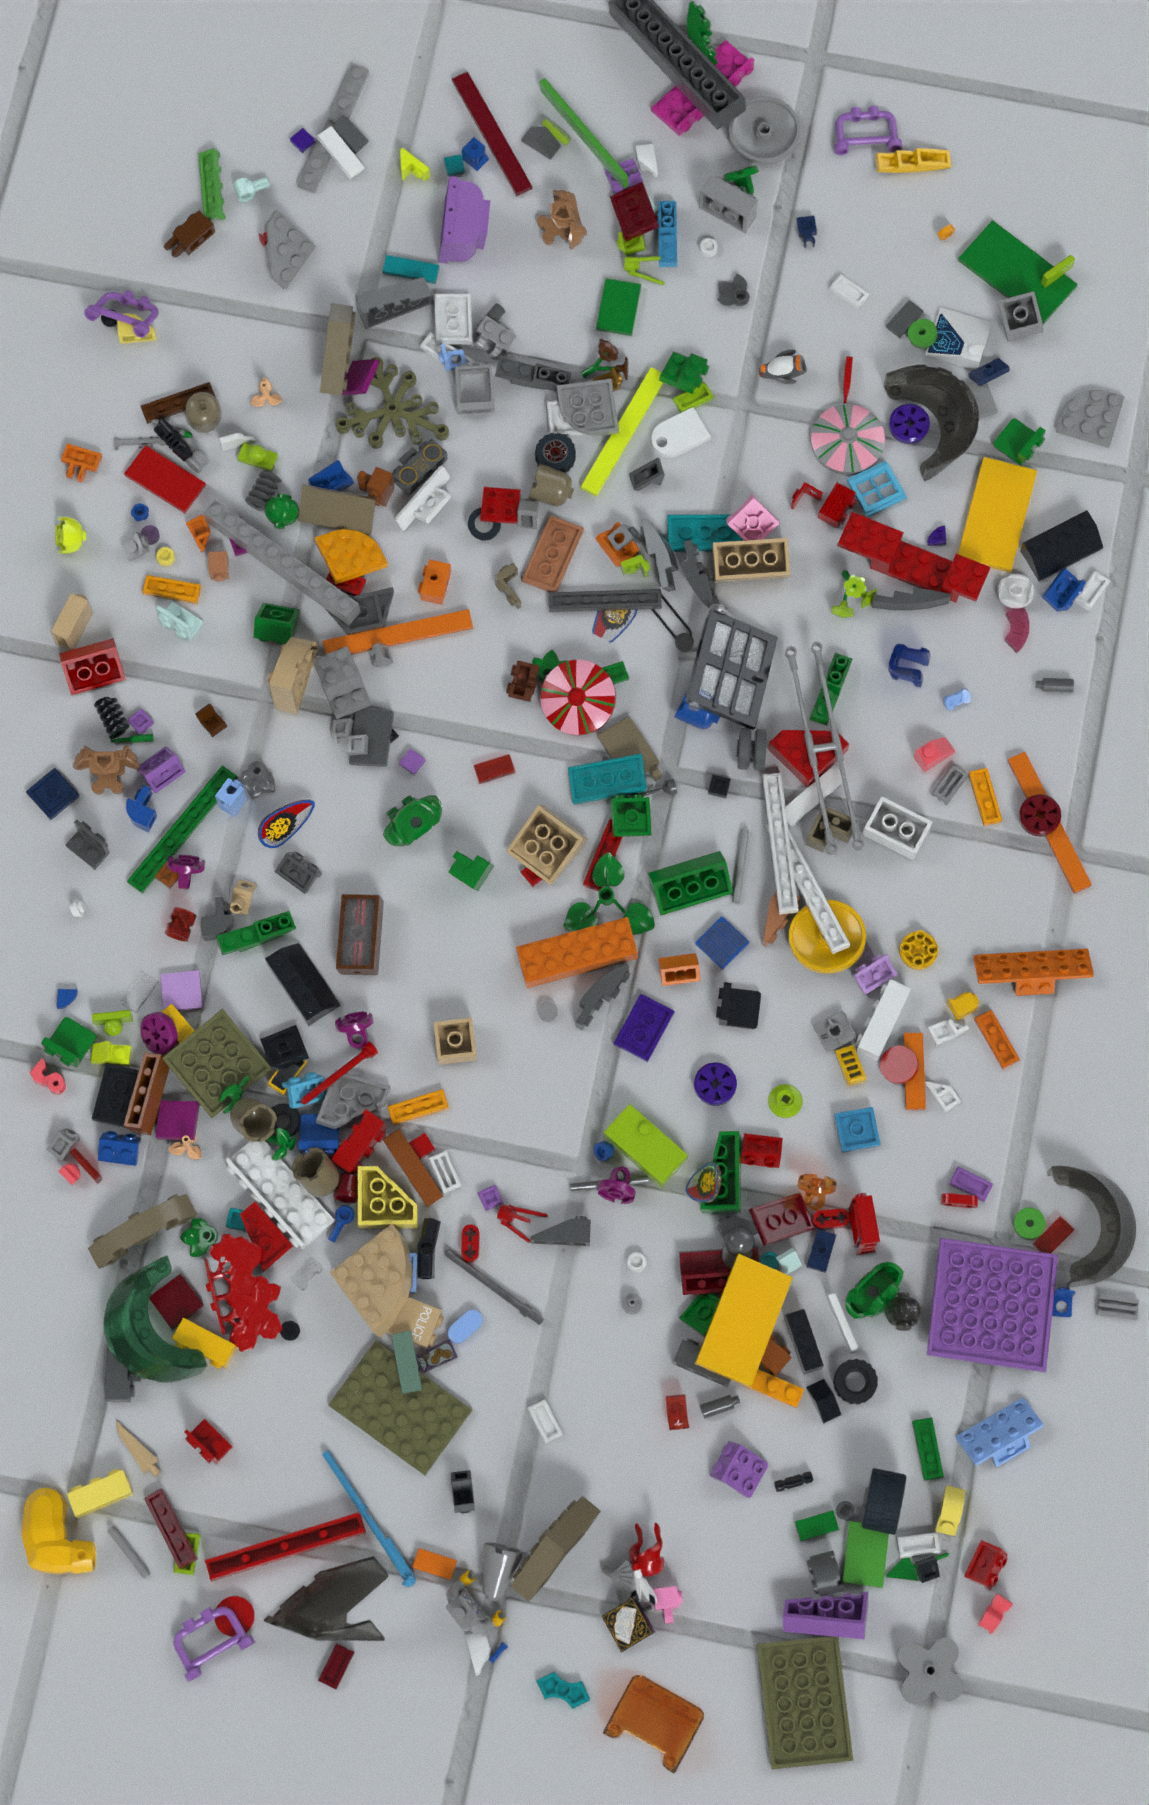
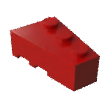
(359, 1143)

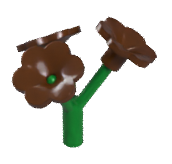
(607, 352)

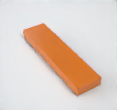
(916, 1087)

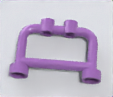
(873, 114)
(141, 328)
(190, 1626)

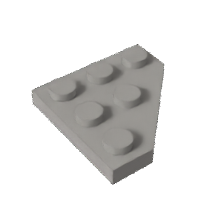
(286, 249)
(349, 1098)

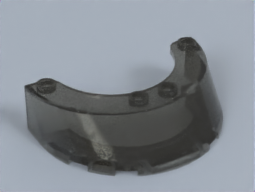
(949, 402)
(1116, 1221)

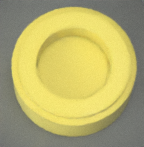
(165, 556)

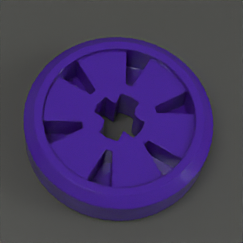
(919, 420)
(707, 1075)

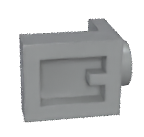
(136, 546)
(63, 1143)

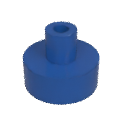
(603, 1151)

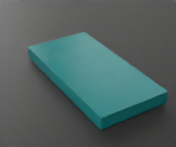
(700, 529)
(607, 778)

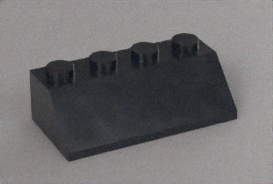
(1062, 545)
(302, 983)

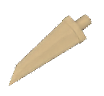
(143, 1456)

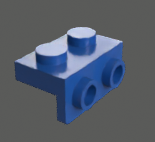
(332, 478)
(1063, 591)
(119, 1148)

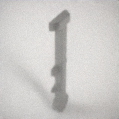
(140, 441)

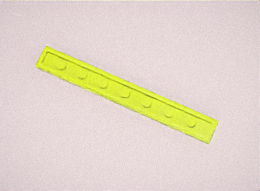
(627, 426)

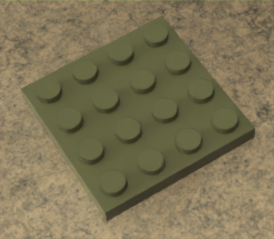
(215, 1059)

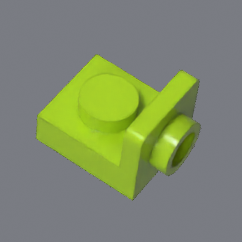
(633, 564)

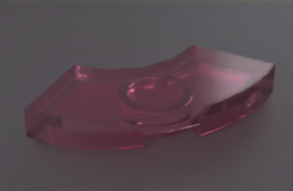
(1019, 628)

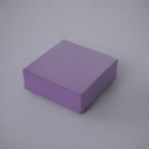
(140, 721)
(412, 762)
(490, 1198)

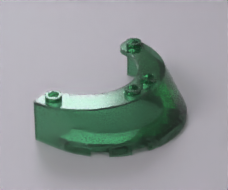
(134, 1338)

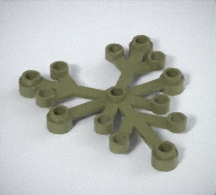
(412, 418)

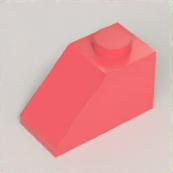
(933, 753)

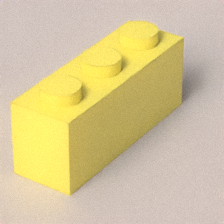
(99, 1493)

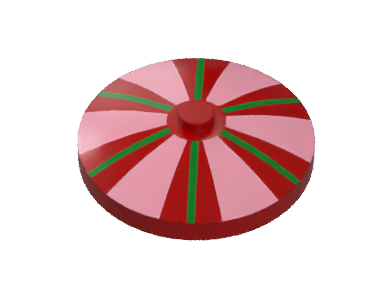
(578, 697)

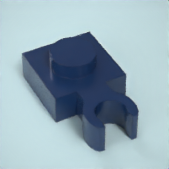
(807, 229)

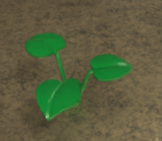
(608, 873)

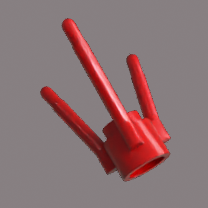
(509, 1213)

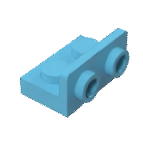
(299, 1087)

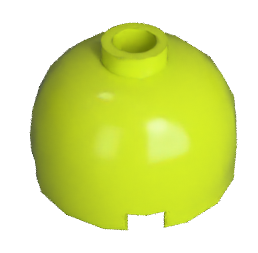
(69, 535)

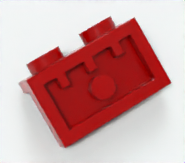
(761, 1150)
(986, 1565)

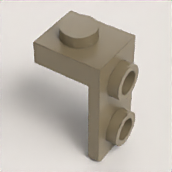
(505, 575)

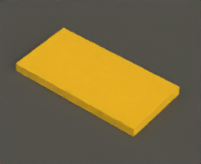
(997, 514)
(743, 1320)

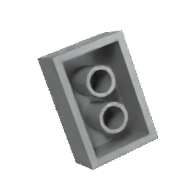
(728, 203)

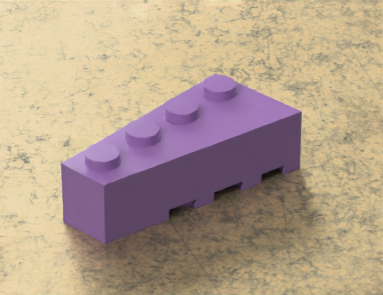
(828, 1616)

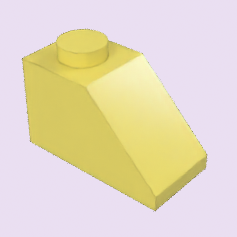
(127, 335)

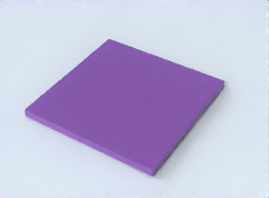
(992, 1305)

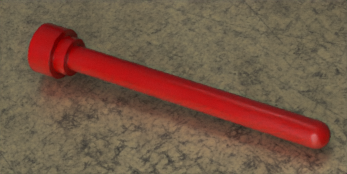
(368, 1051)

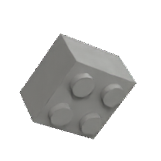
(1020, 316)

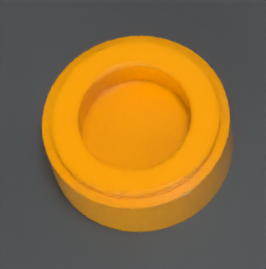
(946, 232)

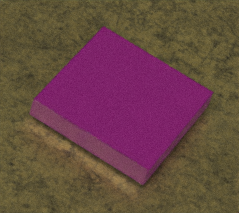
(360, 376)
(177, 1120)

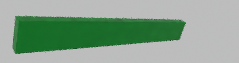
(179, 831)

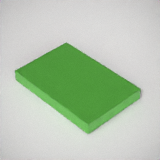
(865, 1556)

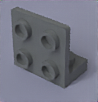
(87, 845)

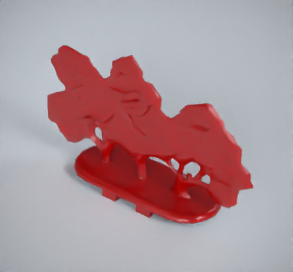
(247, 1294)

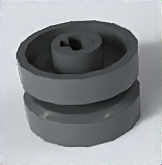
(751, 749)

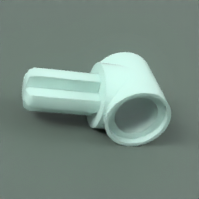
(246, 189)

